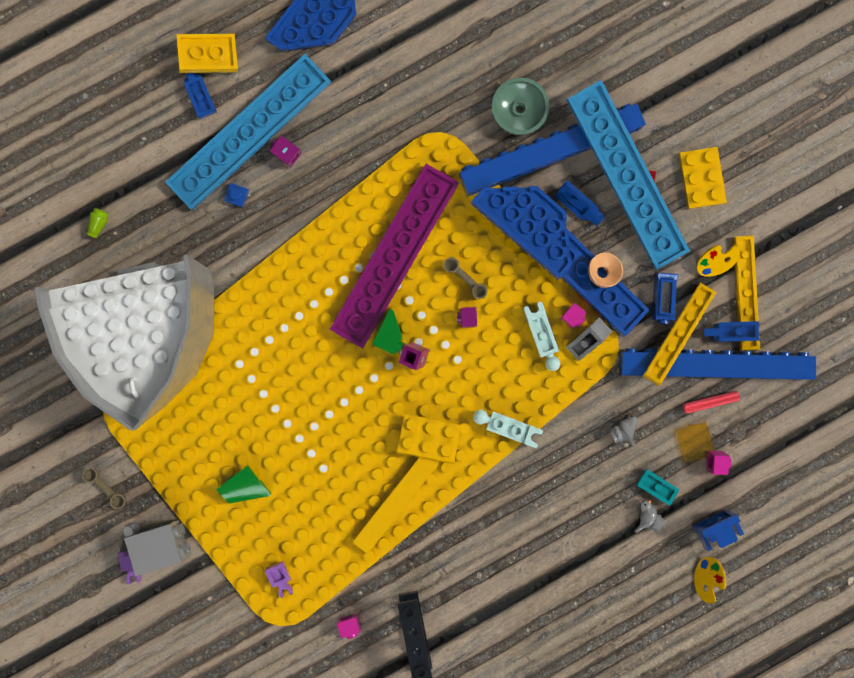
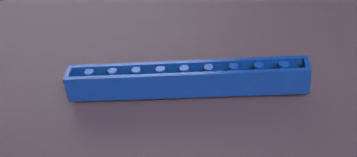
(537, 155)
(724, 364)

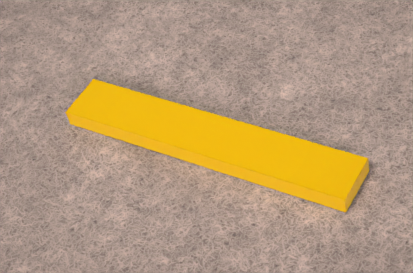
(746, 286)
(679, 334)
(394, 503)

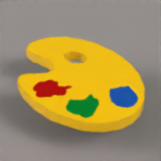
(713, 263)
(709, 573)

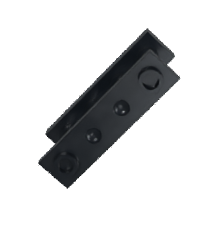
(415, 635)

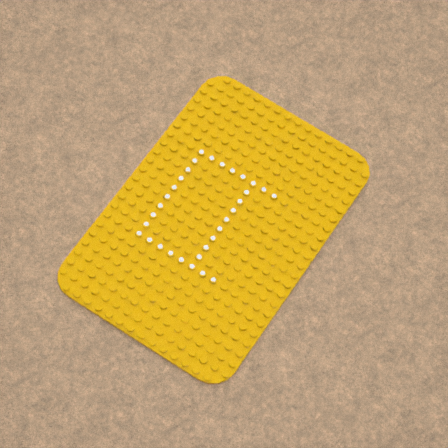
(328, 416)

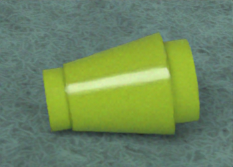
(96, 222)

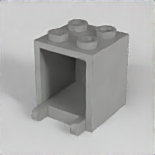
(156, 546)

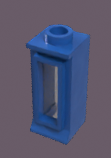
(664, 297)

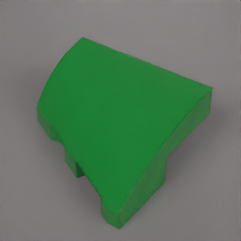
(243, 487)

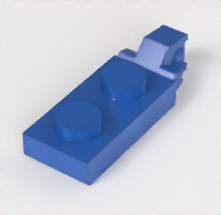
(199, 95)
(579, 203)
(734, 331)

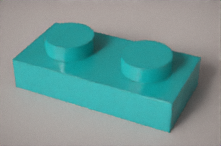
(657, 487)

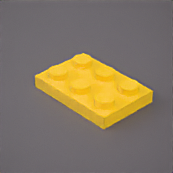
(206, 53)
(702, 178)
(429, 439)

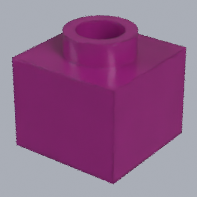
(467, 317)

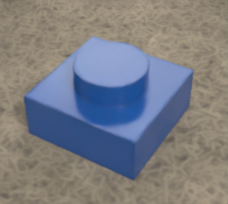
(236, 195)

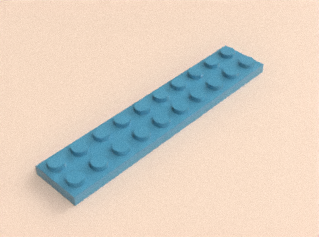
(248, 132)
(627, 174)

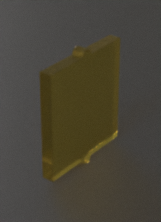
(694, 441)

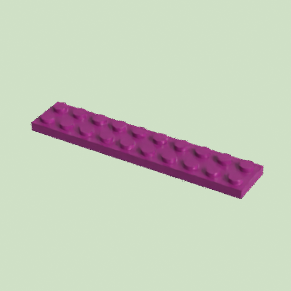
(394, 256)

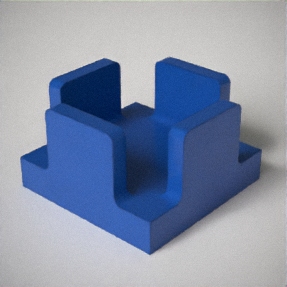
(719, 529)

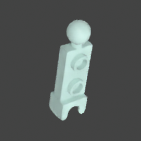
(543, 335)
(507, 427)

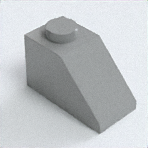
(589, 339)

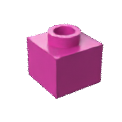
(573, 316)
(718, 462)
(349, 626)

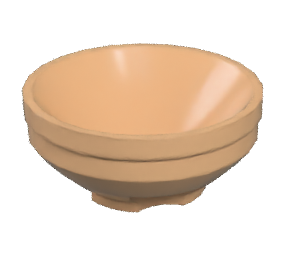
(612, 266)

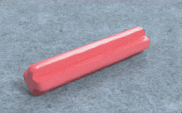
(711, 402)

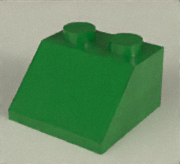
(389, 335)

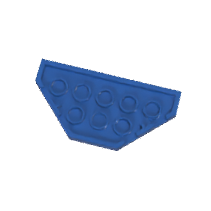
(311, 24)
(531, 222)

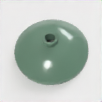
(523, 94)

